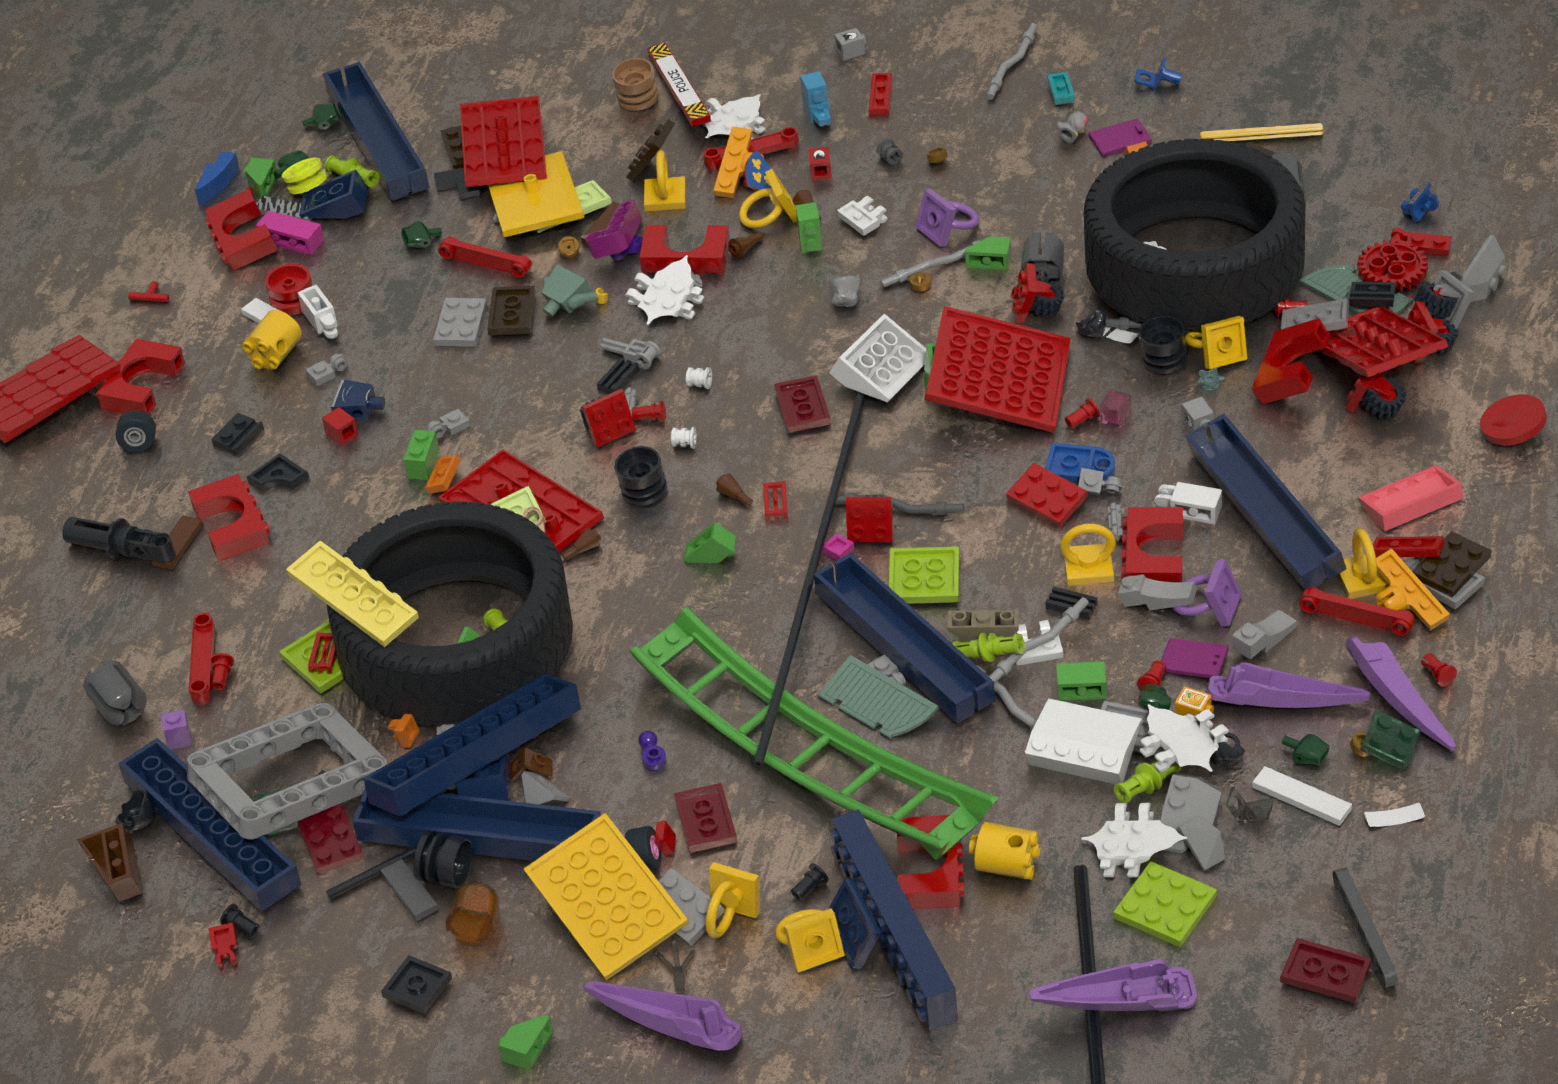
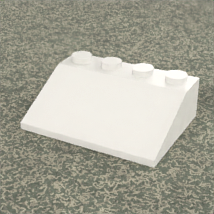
(880, 360)
(1083, 741)

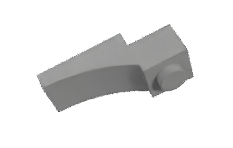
(1154, 593)
(1263, 635)

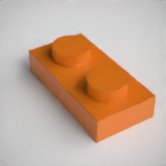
(443, 474)

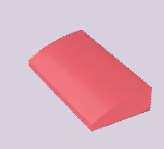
(1411, 497)

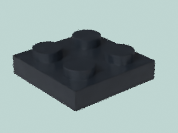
(416, 984)

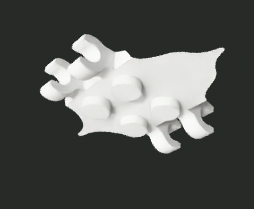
(736, 113)
(667, 292)
(1183, 738)
(1131, 841)

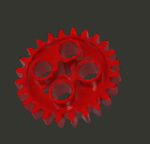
(1393, 264)

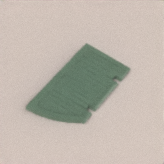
(1336, 285)
(876, 699)

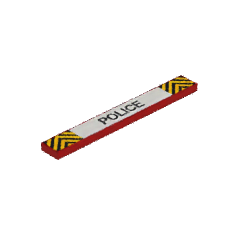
(679, 84)

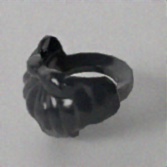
(1094, 324)
(1226, 754)

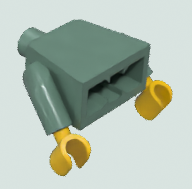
(568, 291)

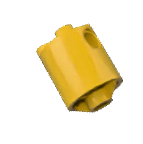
(272, 340)
(1005, 850)

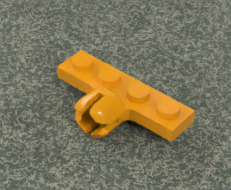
(733, 162)
(1407, 591)

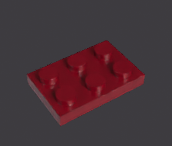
(802, 404)
(705, 817)
(330, 839)
(1325, 970)

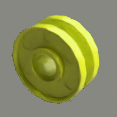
(304, 175)

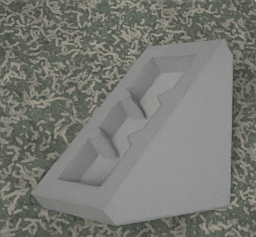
(540, 790)
(1204, 842)

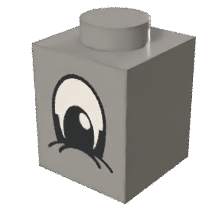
(850, 44)
(1196, 414)

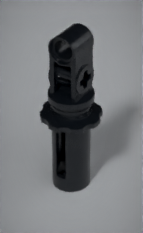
(119, 539)

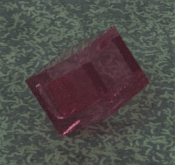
(1115, 408)

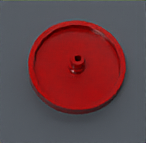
(1513, 419)

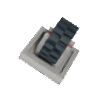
(1446, 297)

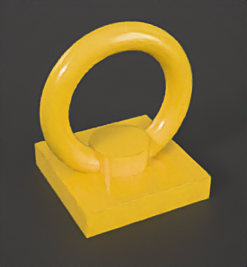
(664, 191)
(779, 197)
(1221, 341)
(1088, 562)
(1361, 573)
(734, 891)
(811, 937)

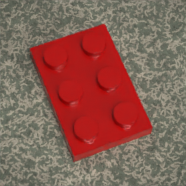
(1047, 494)

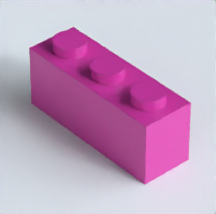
(293, 232)

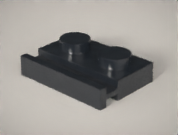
(1372, 294)
(237, 433)

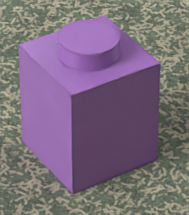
(176, 729)

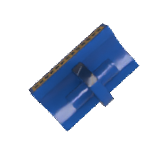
(1420, 202)

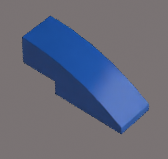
(216, 177)

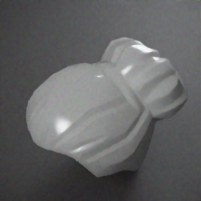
(845, 290)

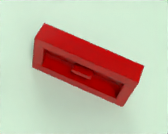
(775, 513)
(322, 665)

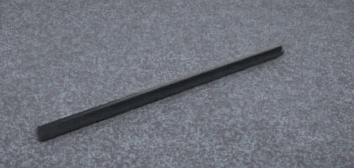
(1088, 966)

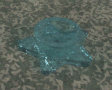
(1210, 379)

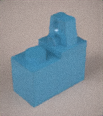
(815, 98)

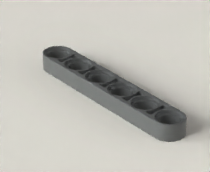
(1365, 928)

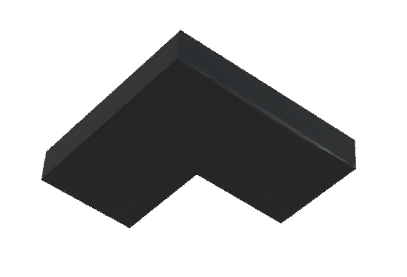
(455, 179)

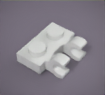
(862, 215)
(1045, 652)

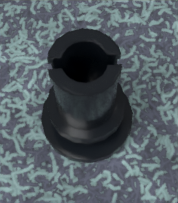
(811, 880)
(242, 923)

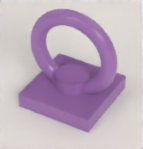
(938, 215)
(1221, 592)

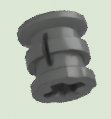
(889, 151)

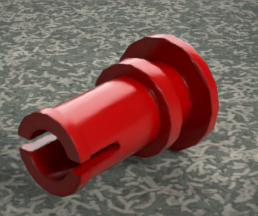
(1288, 304)
(650, 412)
(1085, 413)
(221, 666)
(1442, 672)
(1153, 676)

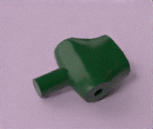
(323, 116)
(288, 160)
(418, 235)
(1154, 696)
(1307, 750)

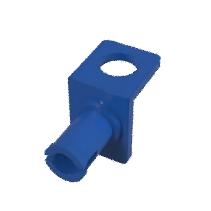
(1162, 74)

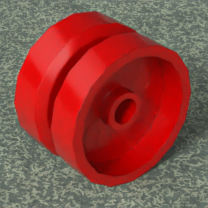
(284, 283)

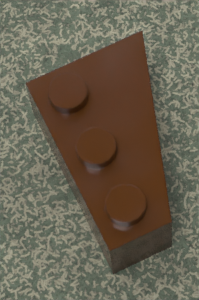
(114, 859)

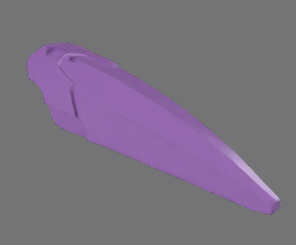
(1391, 682)
(1273, 688)
(1123, 988)
(676, 1015)

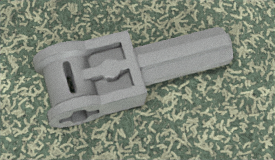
(636, 351)

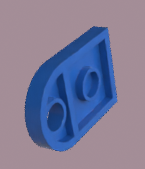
(1068, 460)

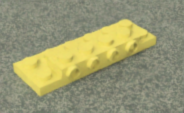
(352, 593)

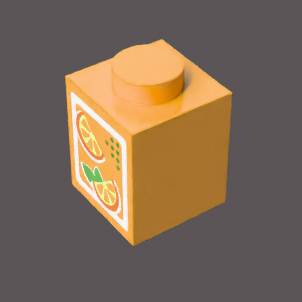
(1192, 702)

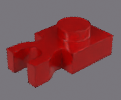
(223, 941)

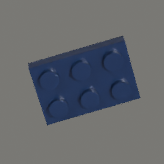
(855, 923)

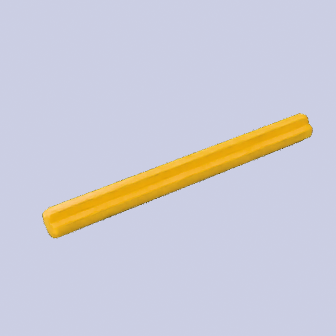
(1264, 132)

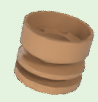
(635, 84)

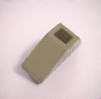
(971, 623)

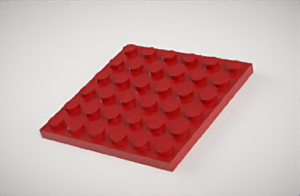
(998, 369)

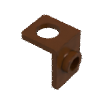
(532, 761)

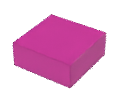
(838, 547)

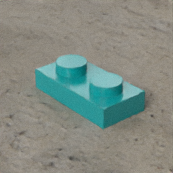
(1061, 88)

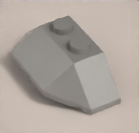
(1485, 269)
(1187, 799)

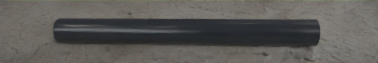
(368, 874)

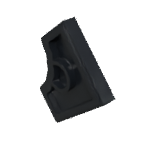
(278, 472)

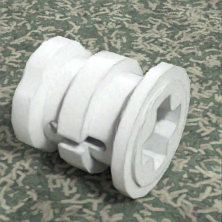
(699, 377)
(684, 437)

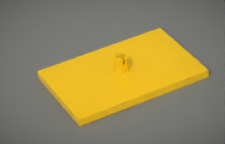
(536, 202)
(606, 896)

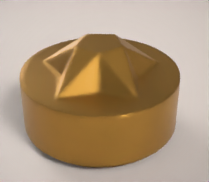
(937, 155)
(568, 247)
(920, 281)
(1356, 743)

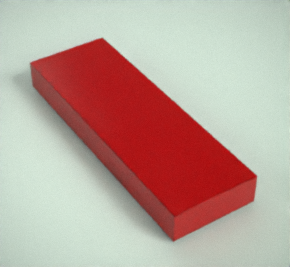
(880, 94)
(1410, 546)

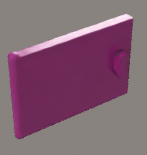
(1119, 136)
(1194, 658)

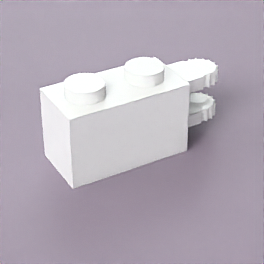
(318, 311)
(1198, 502)

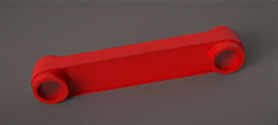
(786, 139)
(485, 257)
(1398, 622)
(200, 663)

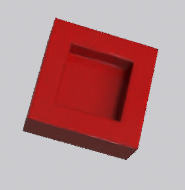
(665, 838)

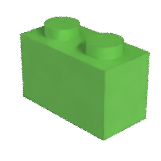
(809, 227)
(421, 454)
(1081, 681)

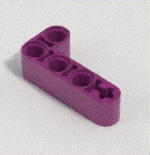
(618, 232)

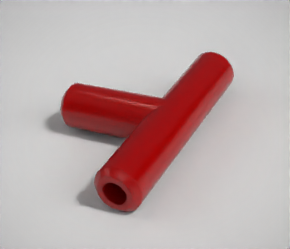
(150, 295)

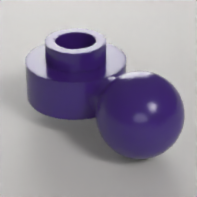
(634, 247)
(648, 742)

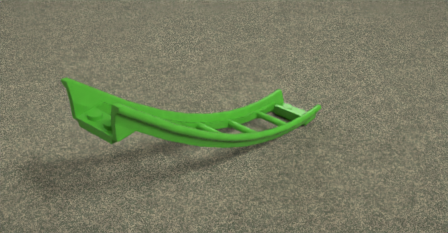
(690, 629)

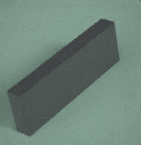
(409, 890)

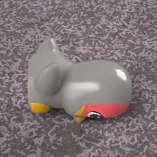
(1075, 124)

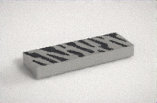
(280, 206)

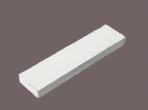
(1302, 795)

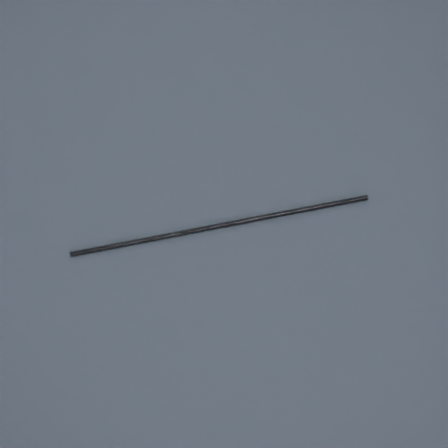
(808, 583)

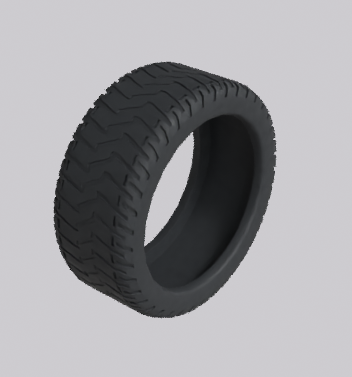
(1194, 181)
(442, 547)

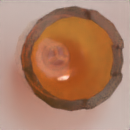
(473, 913)

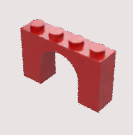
(243, 248)
(706, 259)
(140, 358)
(1277, 378)
(225, 496)
(1146, 525)
(936, 888)

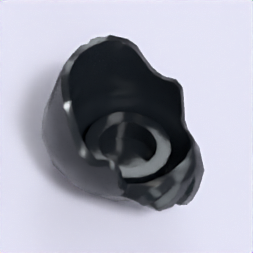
(136, 812)

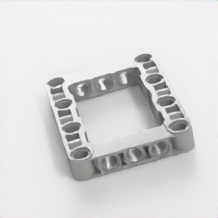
(251, 819)

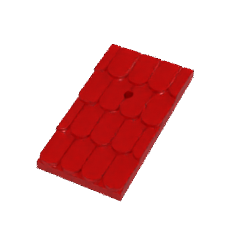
(502, 141)
(1380, 341)
(51, 384)
(505, 474)

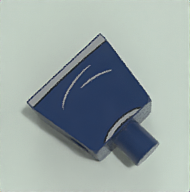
(357, 400)

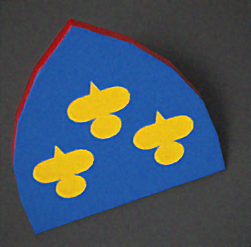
(755, 172)

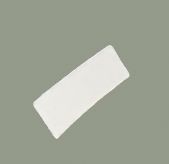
(1121, 335)
(1395, 816)

